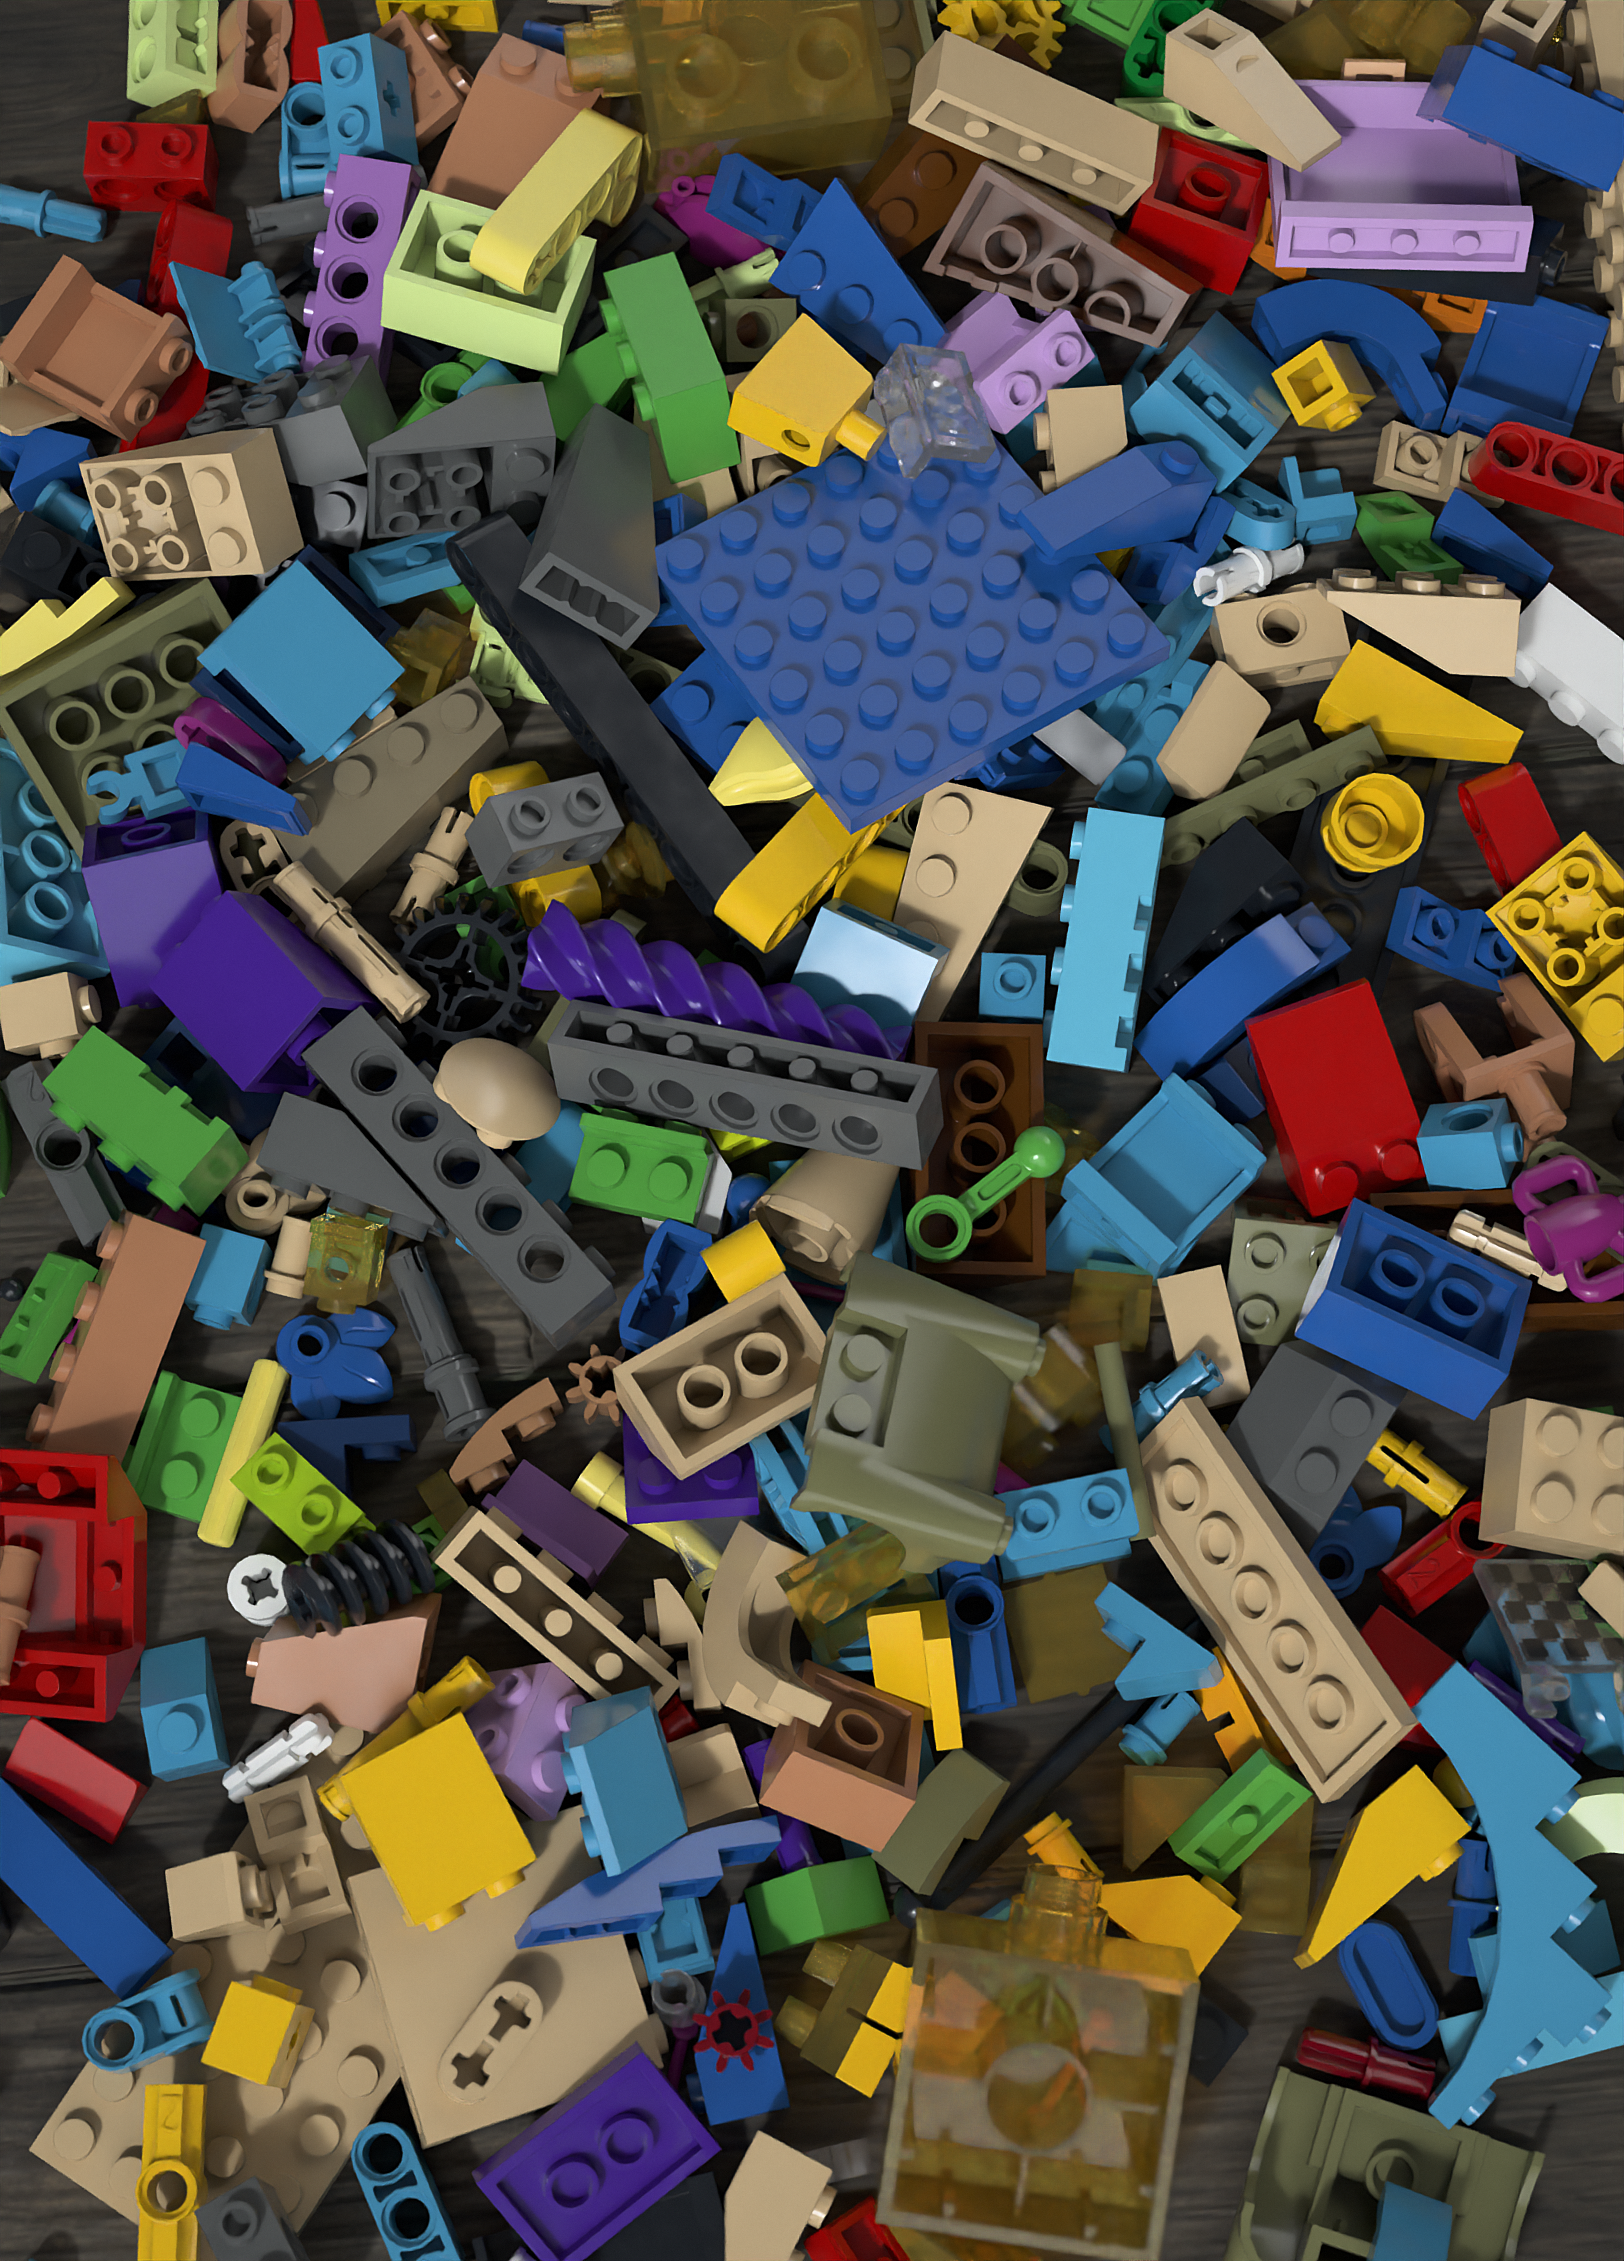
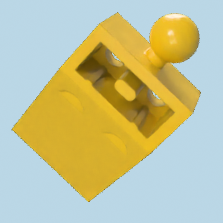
(1383, 1848)

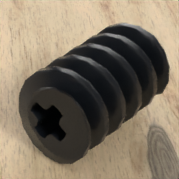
(357, 1574)

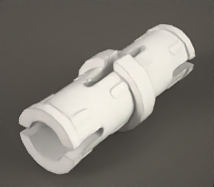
(1246, 572)

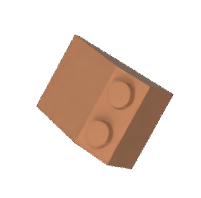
(509, 122)

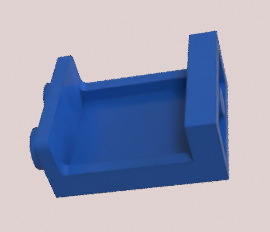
(1527, 367)

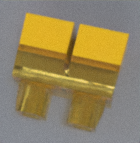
(836, 2039)

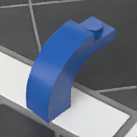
(1375, 325)
(1238, 986)

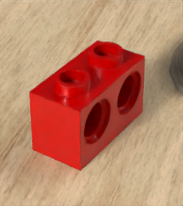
(150, 164)

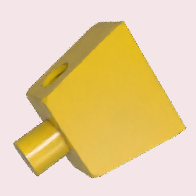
(807, 398)

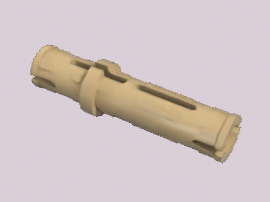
(330, 921)

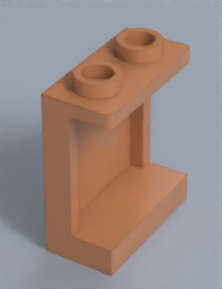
(96, 350)

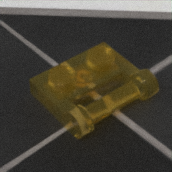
(842, 1578)

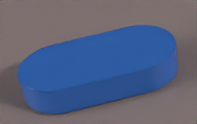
(1388, 1986)

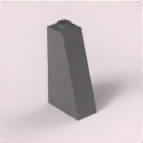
(598, 531)

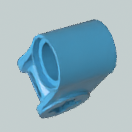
(305, 149)
(155, 2023)

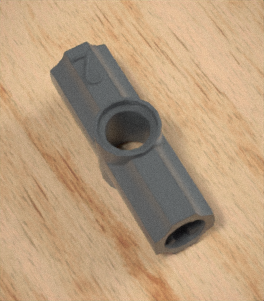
(83, 1186)

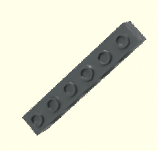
(747, 1084)
(556, 1305)

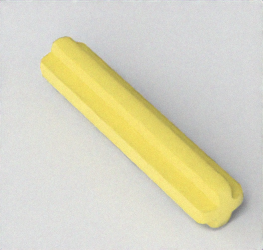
(248, 1434)

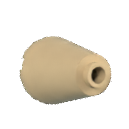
(826, 1211)

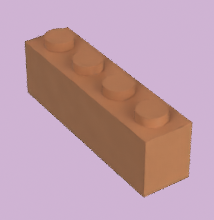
(118, 1339)

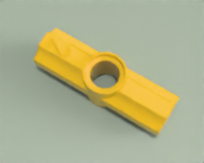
(172, 2142)

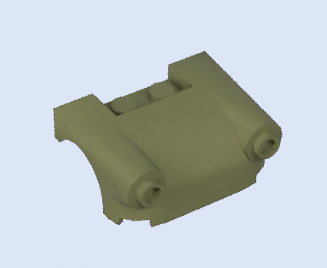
(916, 1413)
(1326, 2164)

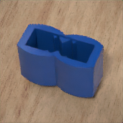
(671, 1288)

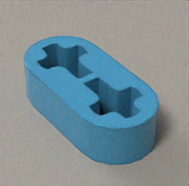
(1259, 516)

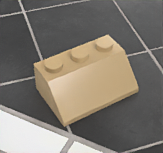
(724, 1378)

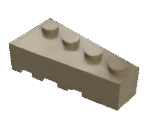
(392, 789)

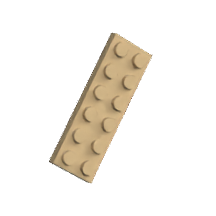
(1268, 1605)

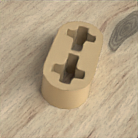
(503, 2052)

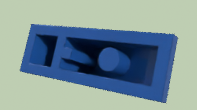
(1125, 503)
(737, 2091)

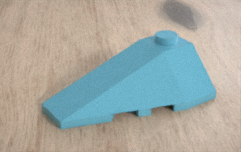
(43, 896)

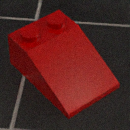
(1336, 1098)

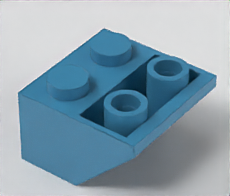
(626, 1779)

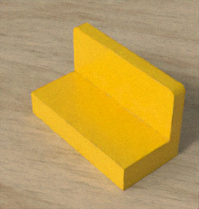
(916, 1663)

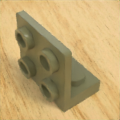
(1273, 1265)

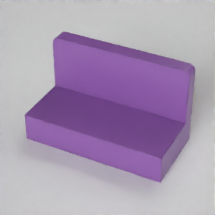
(559, 1523)

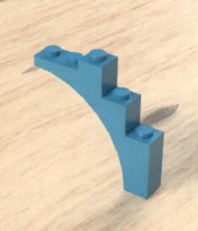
(1533, 1978)

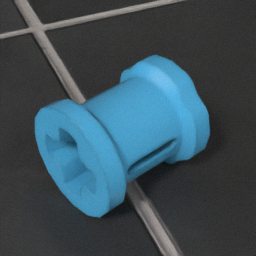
(68, 513)

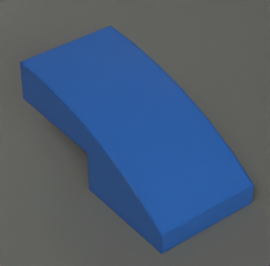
(760, 202)
(1166, 568)

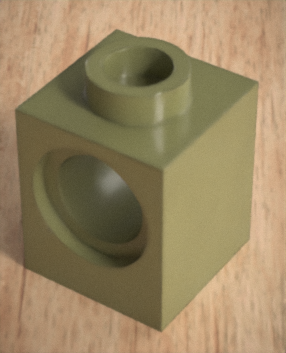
(772, 319)

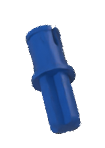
(1472, 1903)

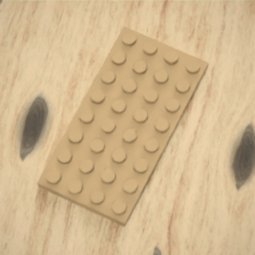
(284, 2136)

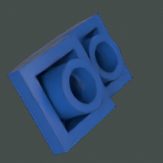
(1449, 939)

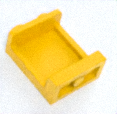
(437, 1822)

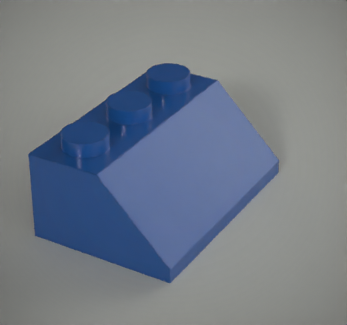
(1415, 1309)

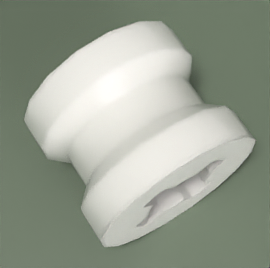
(267, 1593)

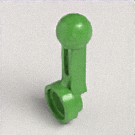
(1036, 1154)

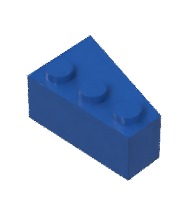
(1528, 113)

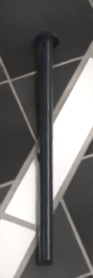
(1018, 1810)

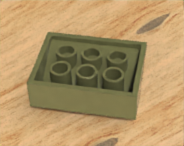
(108, 698)

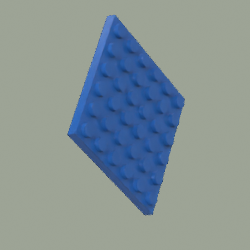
(900, 621)

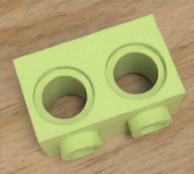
(171, 49)

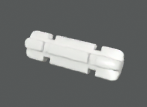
(279, 1757)

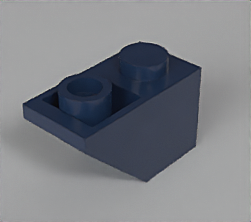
(184, 1062)

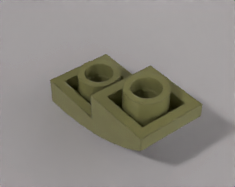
(948, 1807)

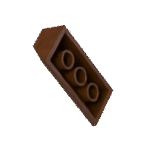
(987, 1099)

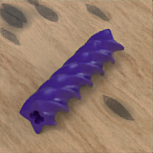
(661, 978)

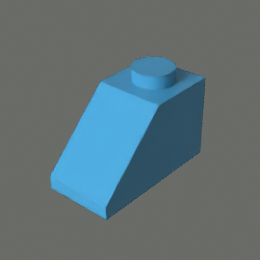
(181, 1711)

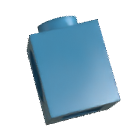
(1011, 988)
(1469, 1145)
(228, 1278)

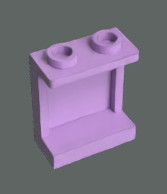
(1015, 357)

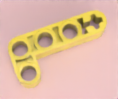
(578, 179)

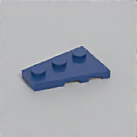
(855, 282)

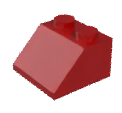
(1201, 209)

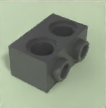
(543, 829)

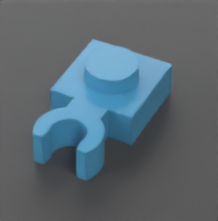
(147, 782)

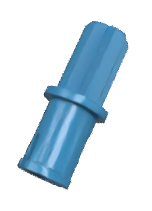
(51, 215)

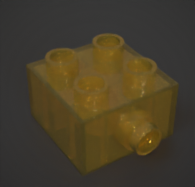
(746, 77)
(1038, 2076)

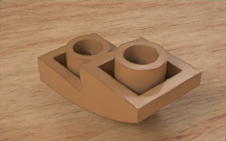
(487, 1455)

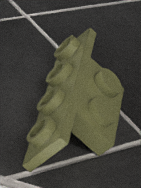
(1273, 777)

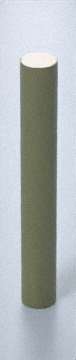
(1123, 1430)

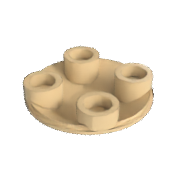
(498, 1091)

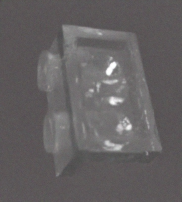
(931, 408)

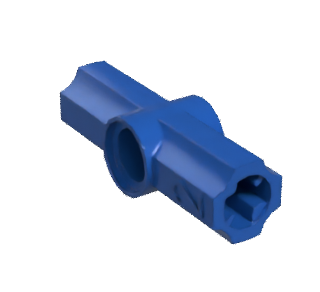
(978, 1651)

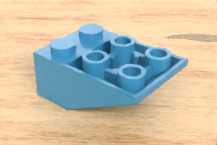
(1214, 399)

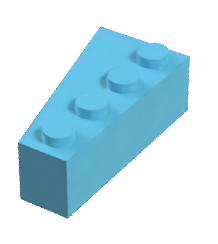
(1105, 939)

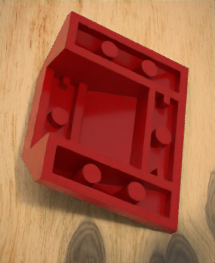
(86, 1588)

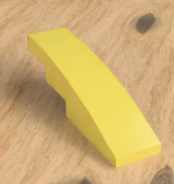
(53, 626)

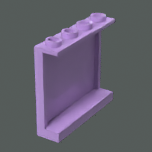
(1397, 190)

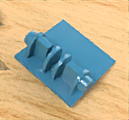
(238, 323)

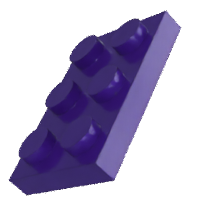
(596, 2159)

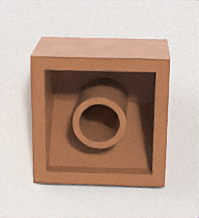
(854, 1769)

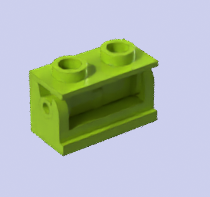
(298, 1497)

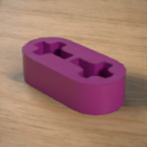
(223, 732)

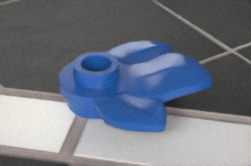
(343, 1369)
(1357, 1541)

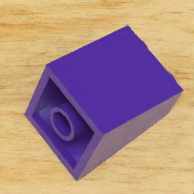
(149, 891)
(257, 992)

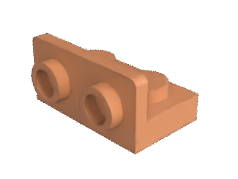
(435, 81)

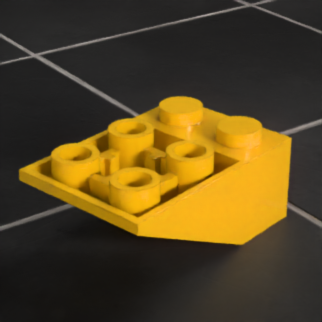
(1571, 936)

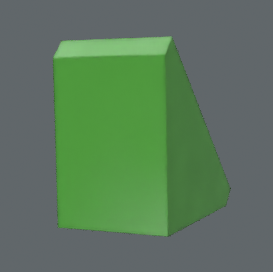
(816, 1904)

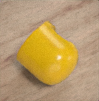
(1372, 823)

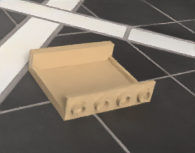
(439, 1978)

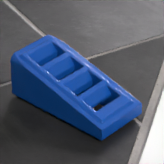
(1489, 546)
(230, 791)

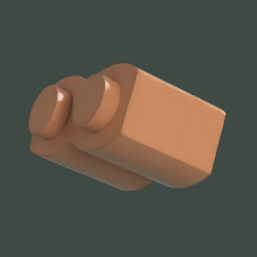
(250, 62)

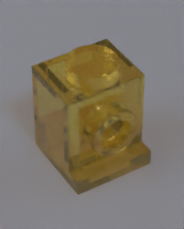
(429, 656)
(360, 1246)

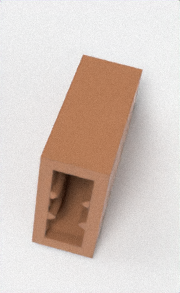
(350, 1678)

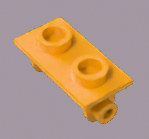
(1250, 1727)

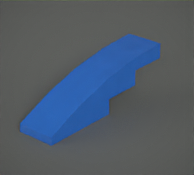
(634, 1898)
(75, 1899)

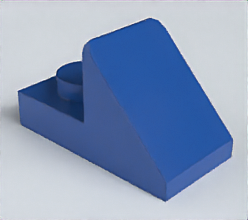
(40, 460)

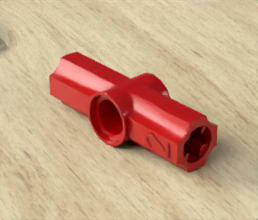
(1435, 1563)

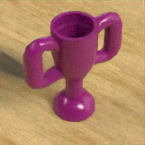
(1572, 1228)

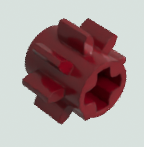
(715, 2025)

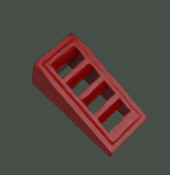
(306, 36)

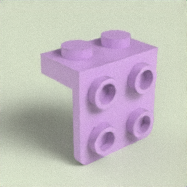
(522, 1734)

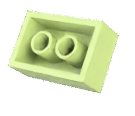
(444, 300)

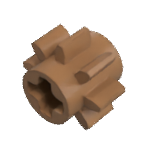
(597, 1368)

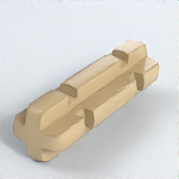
(1500, 1246)

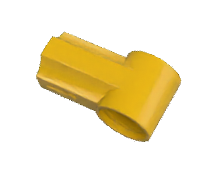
(743, 1261)

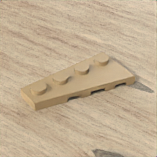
(959, 874)

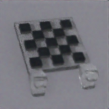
(1550, 1627)

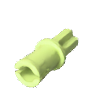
(736, 282)

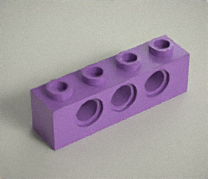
(355, 189)

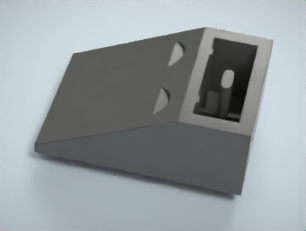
(317, 417)
(464, 464)

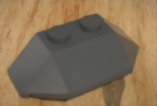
(1311, 1432)

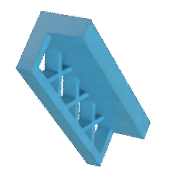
(1183, 626)

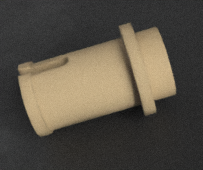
(290, 1258)

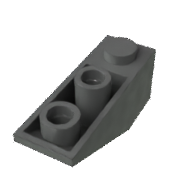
(329, 1154)

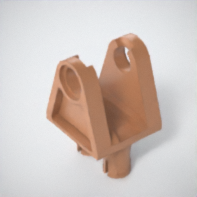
(1531, 1079)

